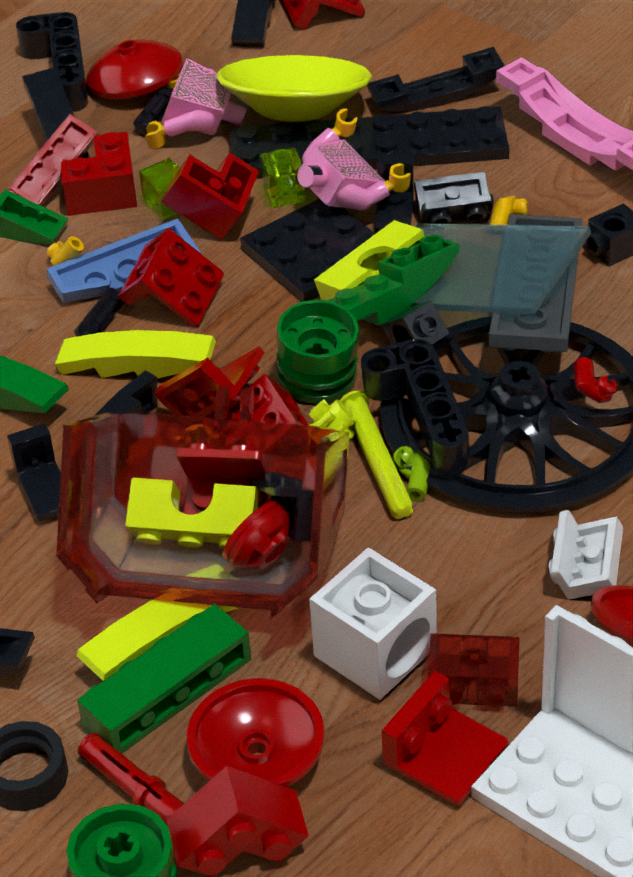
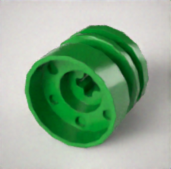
(317, 351)

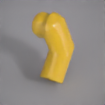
(507, 206)
(62, 252)

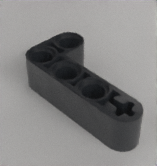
(57, 37)
(415, 371)

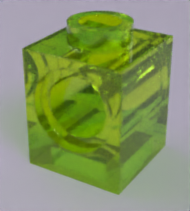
(281, 177)
(154, 183)

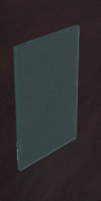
(502, 266)

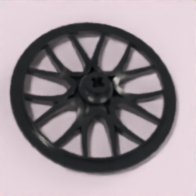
(524, 409)

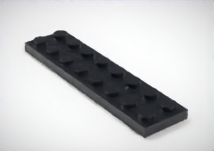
(429, 136)

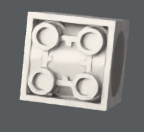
(373, 622)

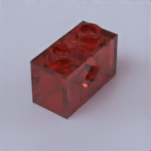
(479, 667)

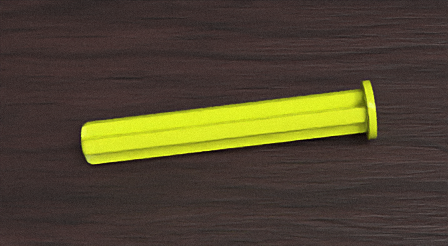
(378, 455)

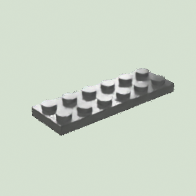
(550, 325)

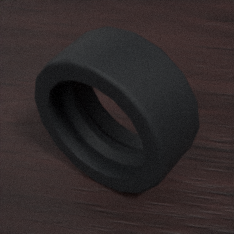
(46, 785)

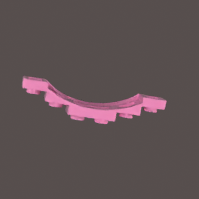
(566, 117)

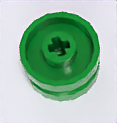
(121, 843)

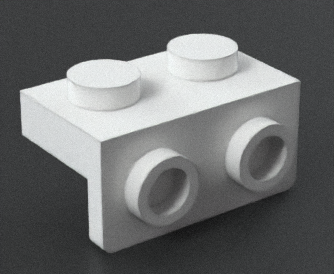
(585, 555)

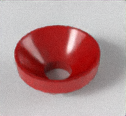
(259, 538)

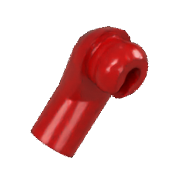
(586, 383)

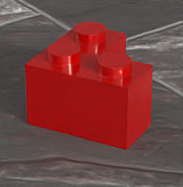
(102, 180)
(209, 195)
(235, 816)

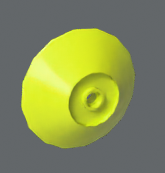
(294, 85)

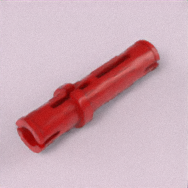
(144, 789)

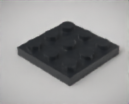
(305, 245)

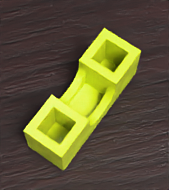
(364, 260)
(156, 515)

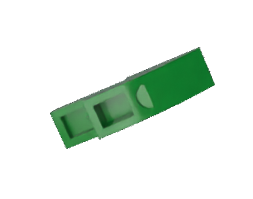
(400, 280)

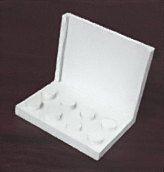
(573, 763)

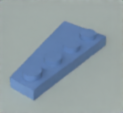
(107, 266)

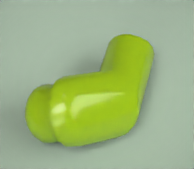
(417, 478)

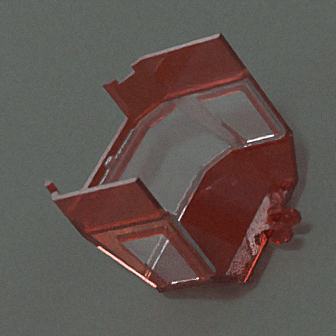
(113, 448)

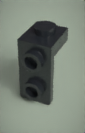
(397, 205)
(37, 469)

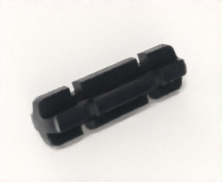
(153, 110)
(100, 314)

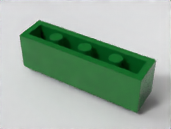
(165, 679)

